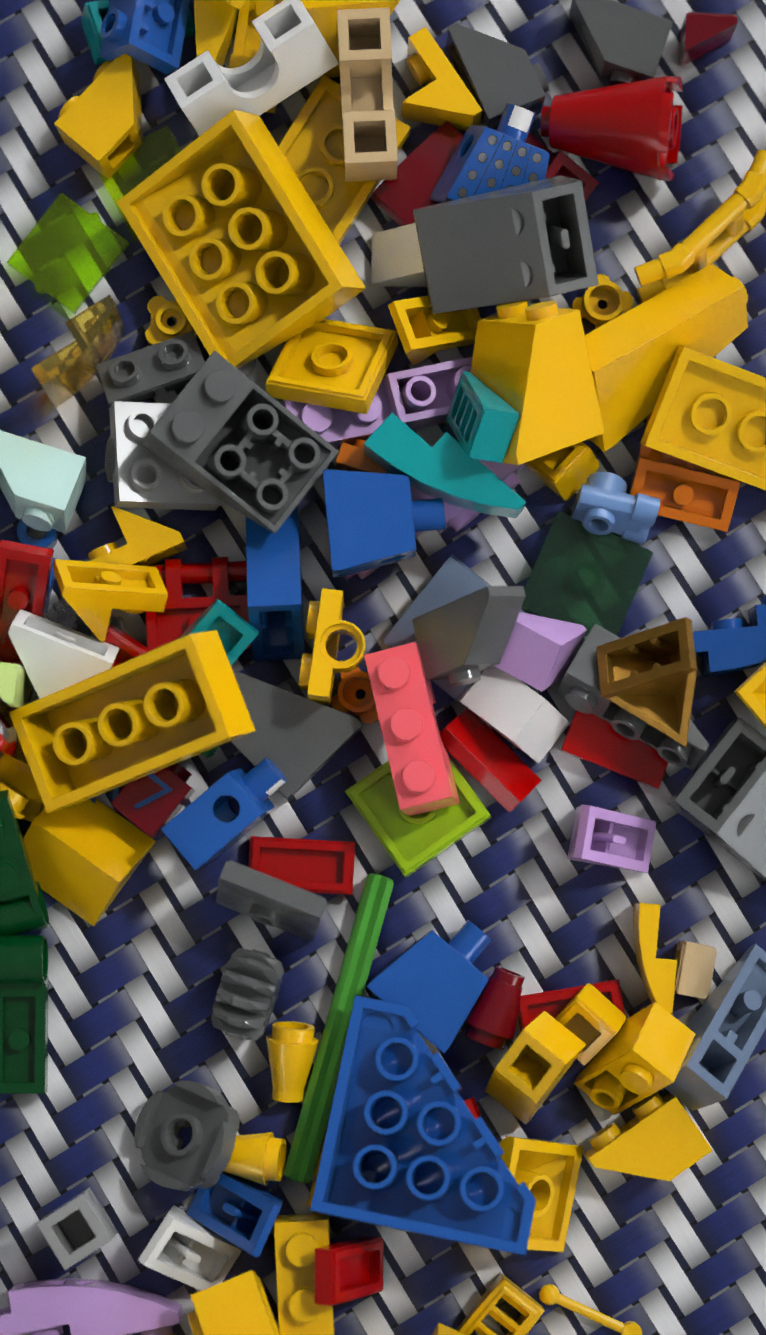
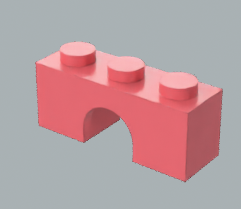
(410, 730)

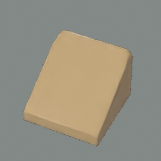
(694, 969)

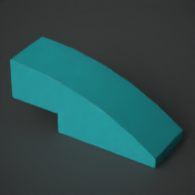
(441, 470)

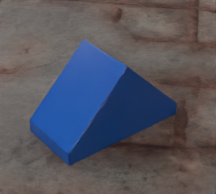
(237, 1212)

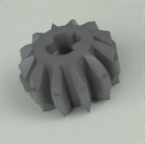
(247, 994)

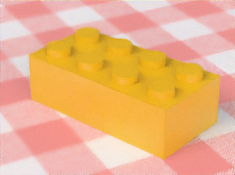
(132, 720)

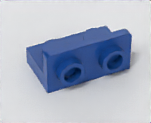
(146, 31)

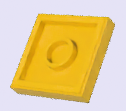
(333, 365)

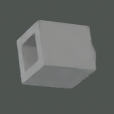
(77, 1228)

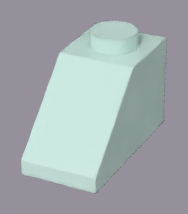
(40, 481)

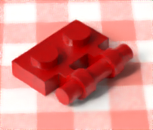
(182, 612)

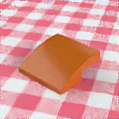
(685, 489)

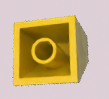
(543, 370)

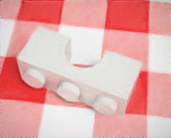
(287, 60)

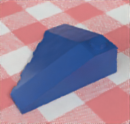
(408, 1147)

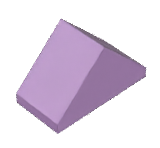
(541, 649)
(611, 839)

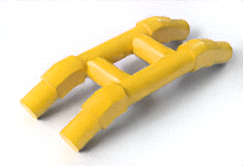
(712, 237)

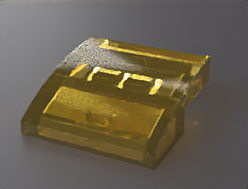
(95, 338)

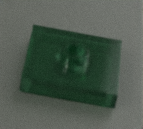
(585, 576)

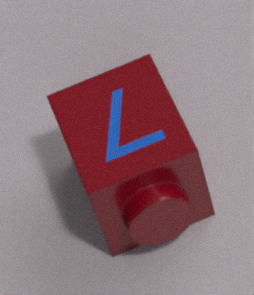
(155, 798)

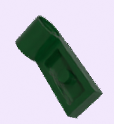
(21, 897)
(23, 1014)

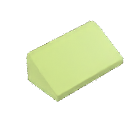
(14, 684)

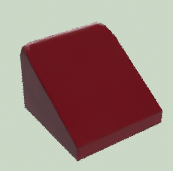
(704, 33)

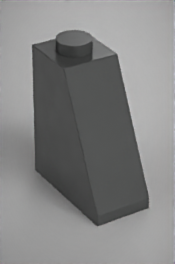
(291, 732)

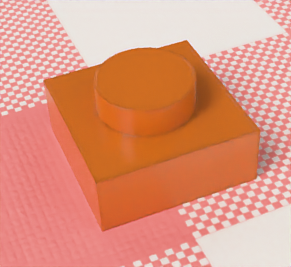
(353, 459)

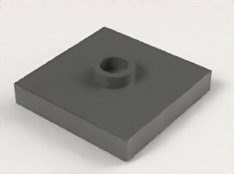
(270, 900)

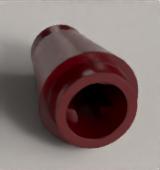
(496, 1009)

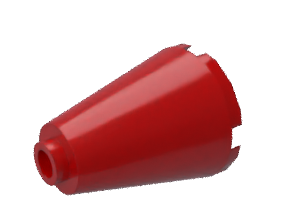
(620, 125)

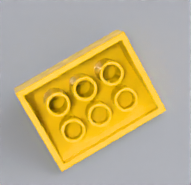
(240, 241)

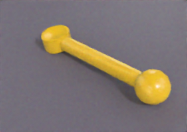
(550, 1294)

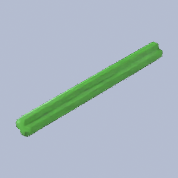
(327, 1064)

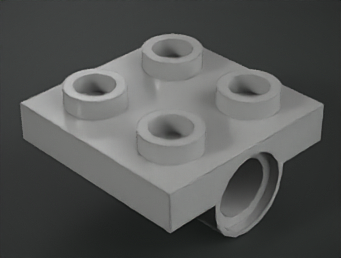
(140, 475)

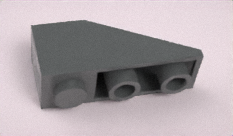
(582, 692)

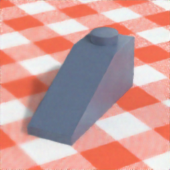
(725, 1033)

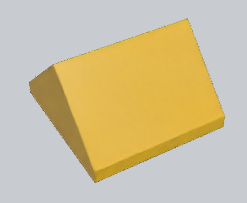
(84, 855)

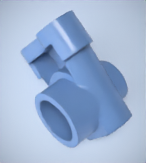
(608, 509)

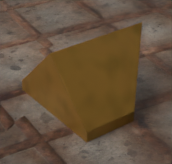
(653, 676)

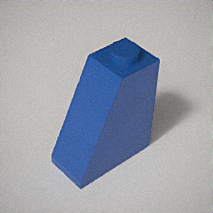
(275, 590)

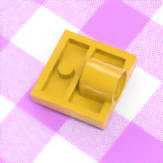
(325, 626)

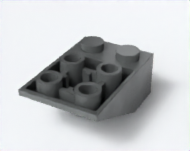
(506, 245)
(240, 444)
(729, 795)

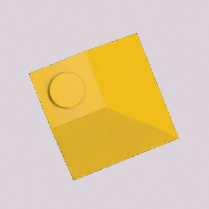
(552, 1177)

